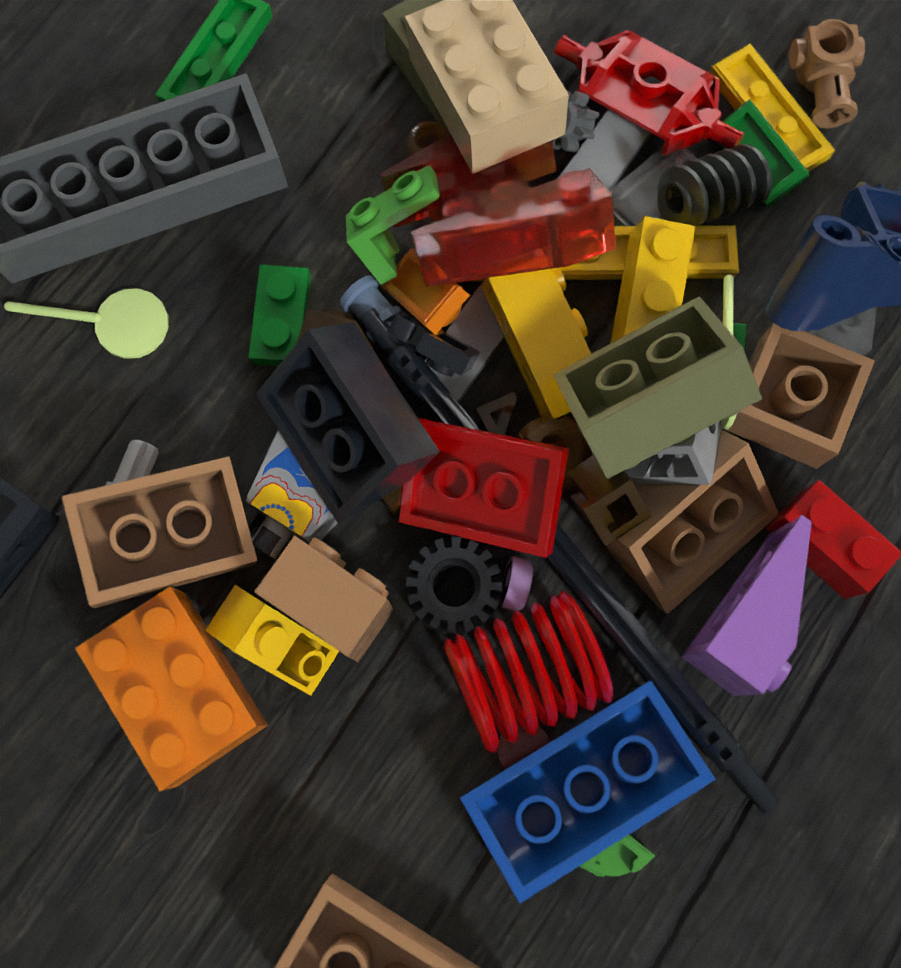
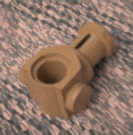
(826, 68)

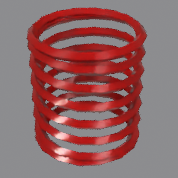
(480, 698)

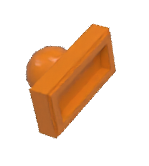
(431, 305)

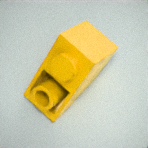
(271, 640)

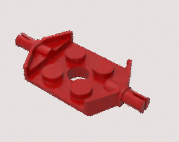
(677, 109)

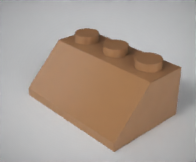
(695, 526)

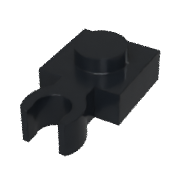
(443, 351)

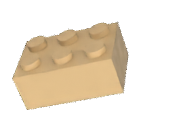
(487, 78)

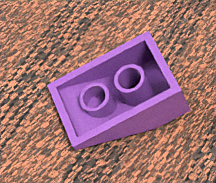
(758, 618)

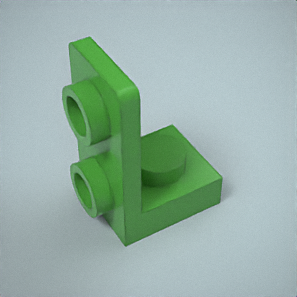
(371, 218)

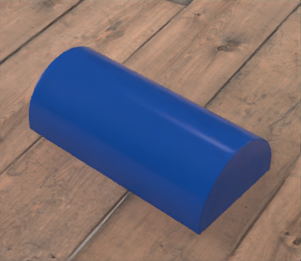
(586, 790)

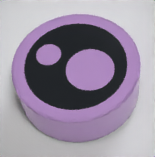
(516, 583)

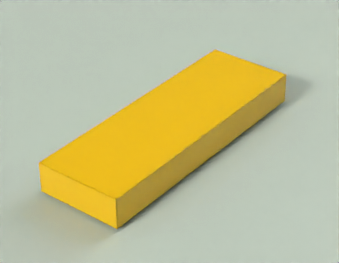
(748, 77)

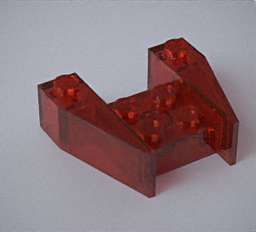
(497, 222)

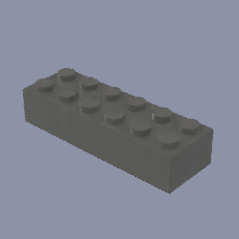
(134, 177)

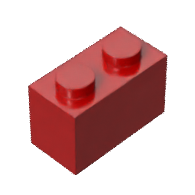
(841, 543)

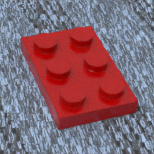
(488, 489)

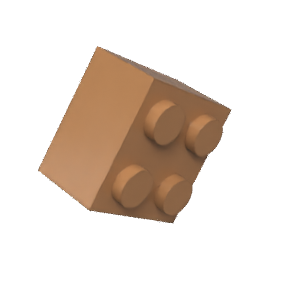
(806, 395)
(325, 598)

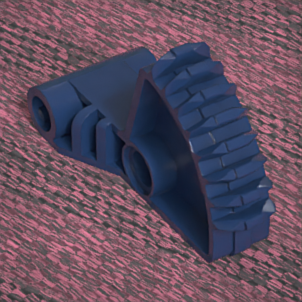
(843, 263)

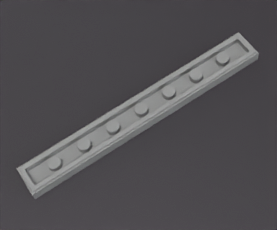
(608, 157)

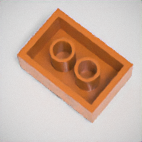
(171, 688)

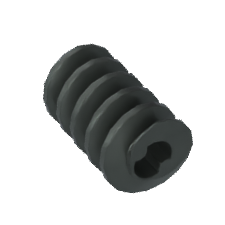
(714, 185)

